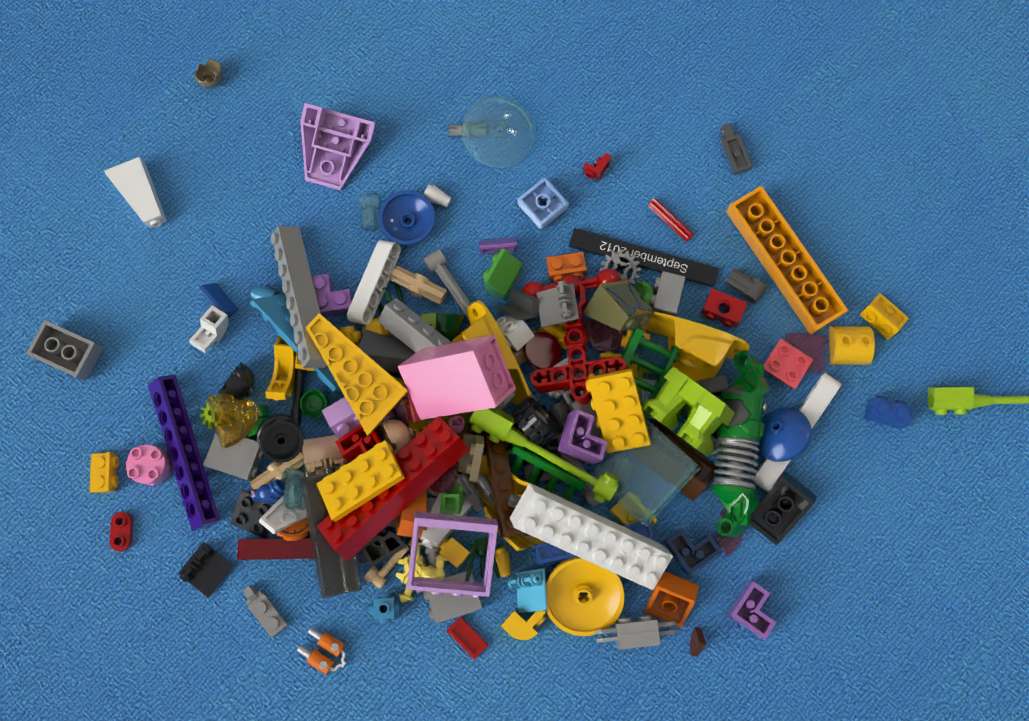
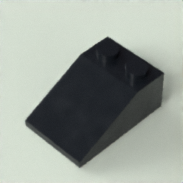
(782, 508)

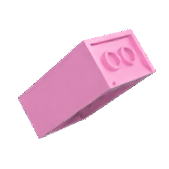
(457, 377)

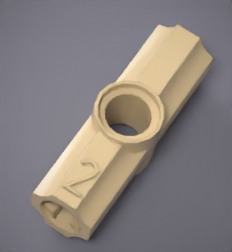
(418, 285)
(276, 470)

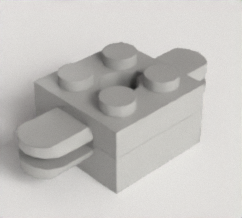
(636, 633)

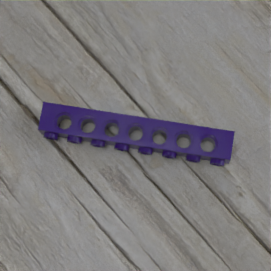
(183, 452)

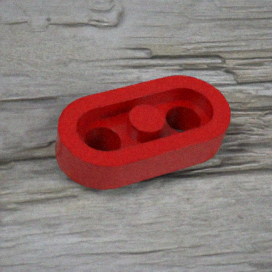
(121, 531)

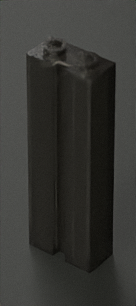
(332, 571)

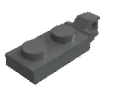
(735, 150)

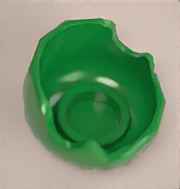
(313, 403)

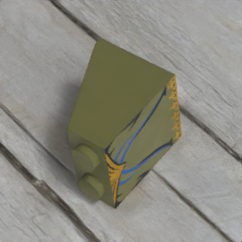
(619, 306)

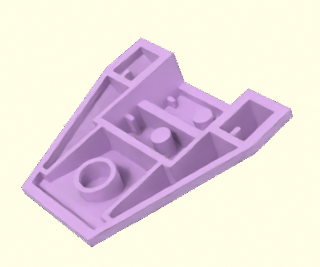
(332, 144)

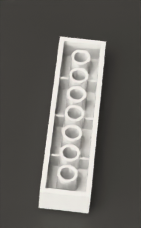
(590, 536)

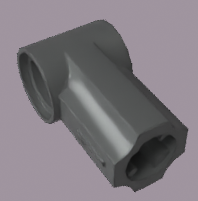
(750, 288)

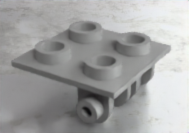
(558, 305)

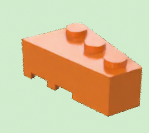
(405, 519)

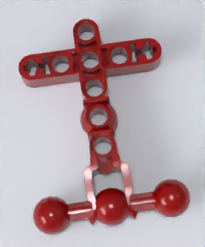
(545, 379)

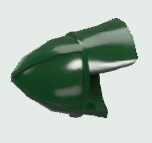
(449, 324)

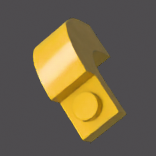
(284, 371)

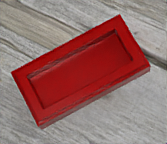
(467, 637)

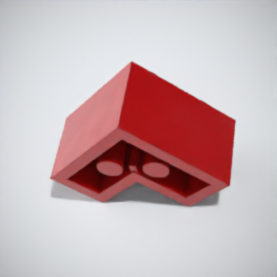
(357, 442)

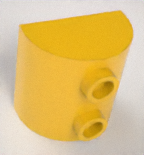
(851, 345)

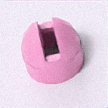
(458, 423)

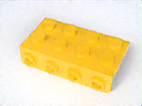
(618, 410)
(360, 480)

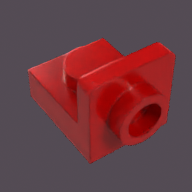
(599, 167)

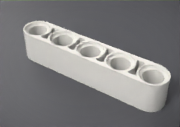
(373, 280)

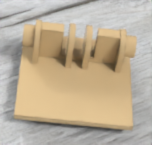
(322, 454)

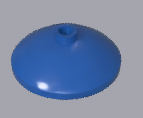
(404, 207)
(789, 439)

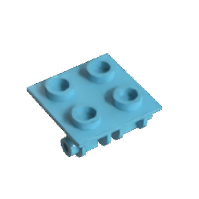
(530, 590)

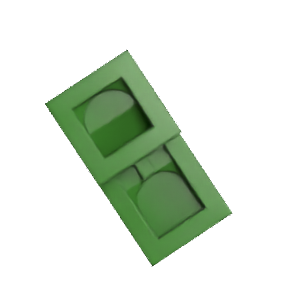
(452, 501)

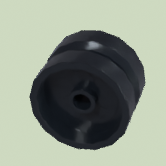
(269, 439)

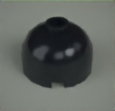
(239, 382)

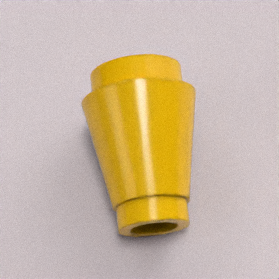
(503, 561)

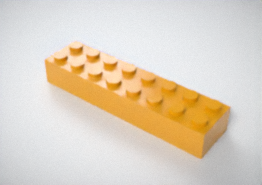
(786, 260)

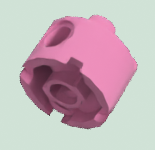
(148, 465)

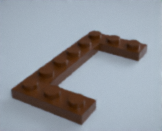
(501, 483)

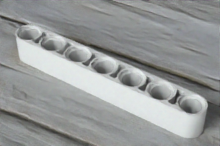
(812, 408)

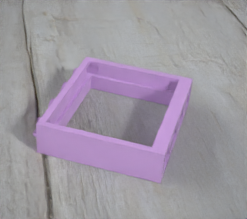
(456, 522)

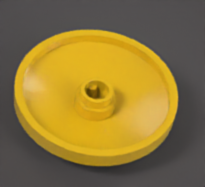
(579, 612)

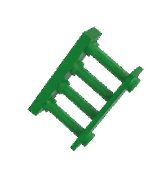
(637, 339)
(541, 463)

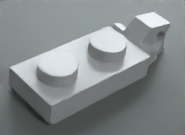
(265, 611)

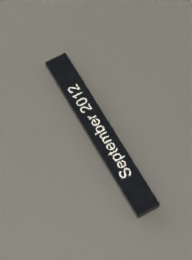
(648, 258)

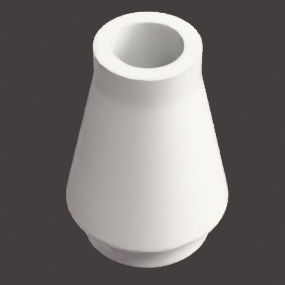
(436, 196)

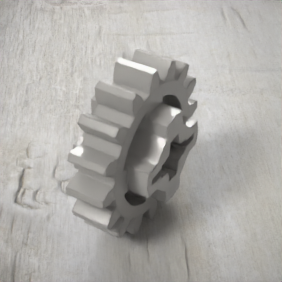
(615, 258)

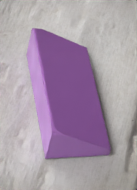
(495, 245)

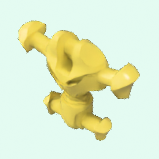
(421, 570)

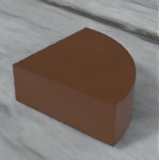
(697, 642)

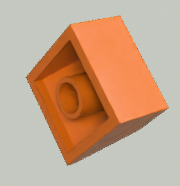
(672, 599)

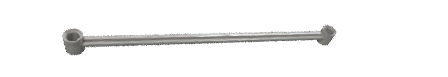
(436, 262)

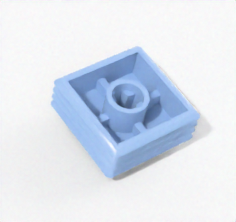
(542, 192)

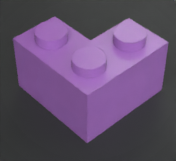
(330, 301)
(577, 439)
(747, 610)

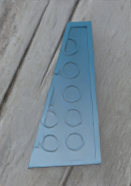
(276, 312)

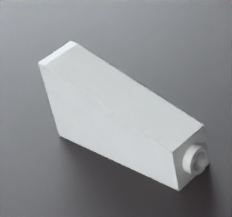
(138, 190)
(436, 536)

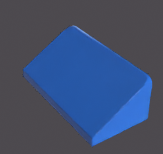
(219, 299)

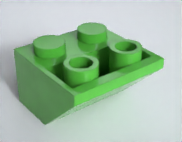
(502, 274)

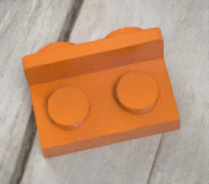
(565, 265)

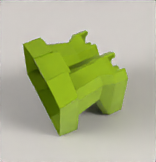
(704, 418)

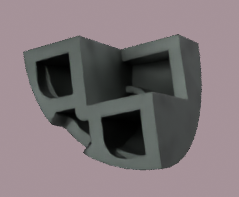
(382, 547)

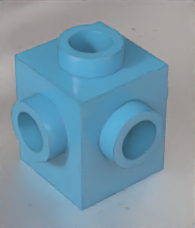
(393, 608)

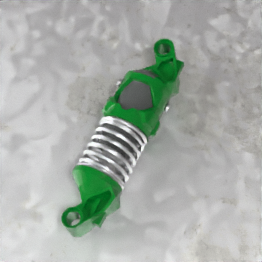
(739, 445)

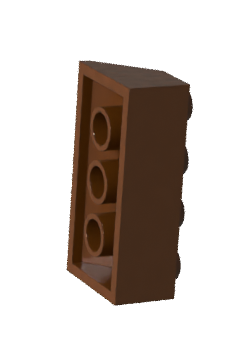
(704, 474)

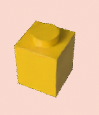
(454, 552)

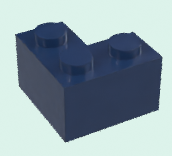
(691, 556)

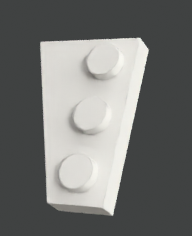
(280, 517)

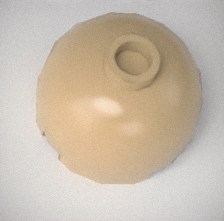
(396, 434)

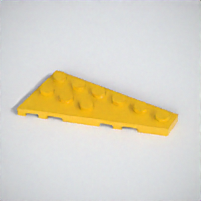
(362, 381)

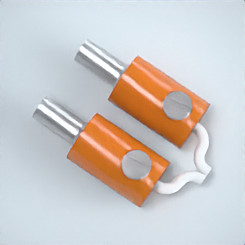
(319, 660)

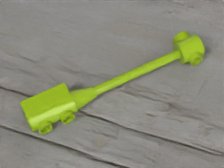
(963, 399)
(501, 428)

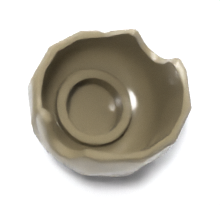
(209, 74)

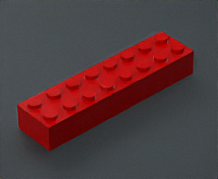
(422, 464)

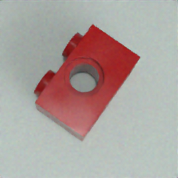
(734, 307)

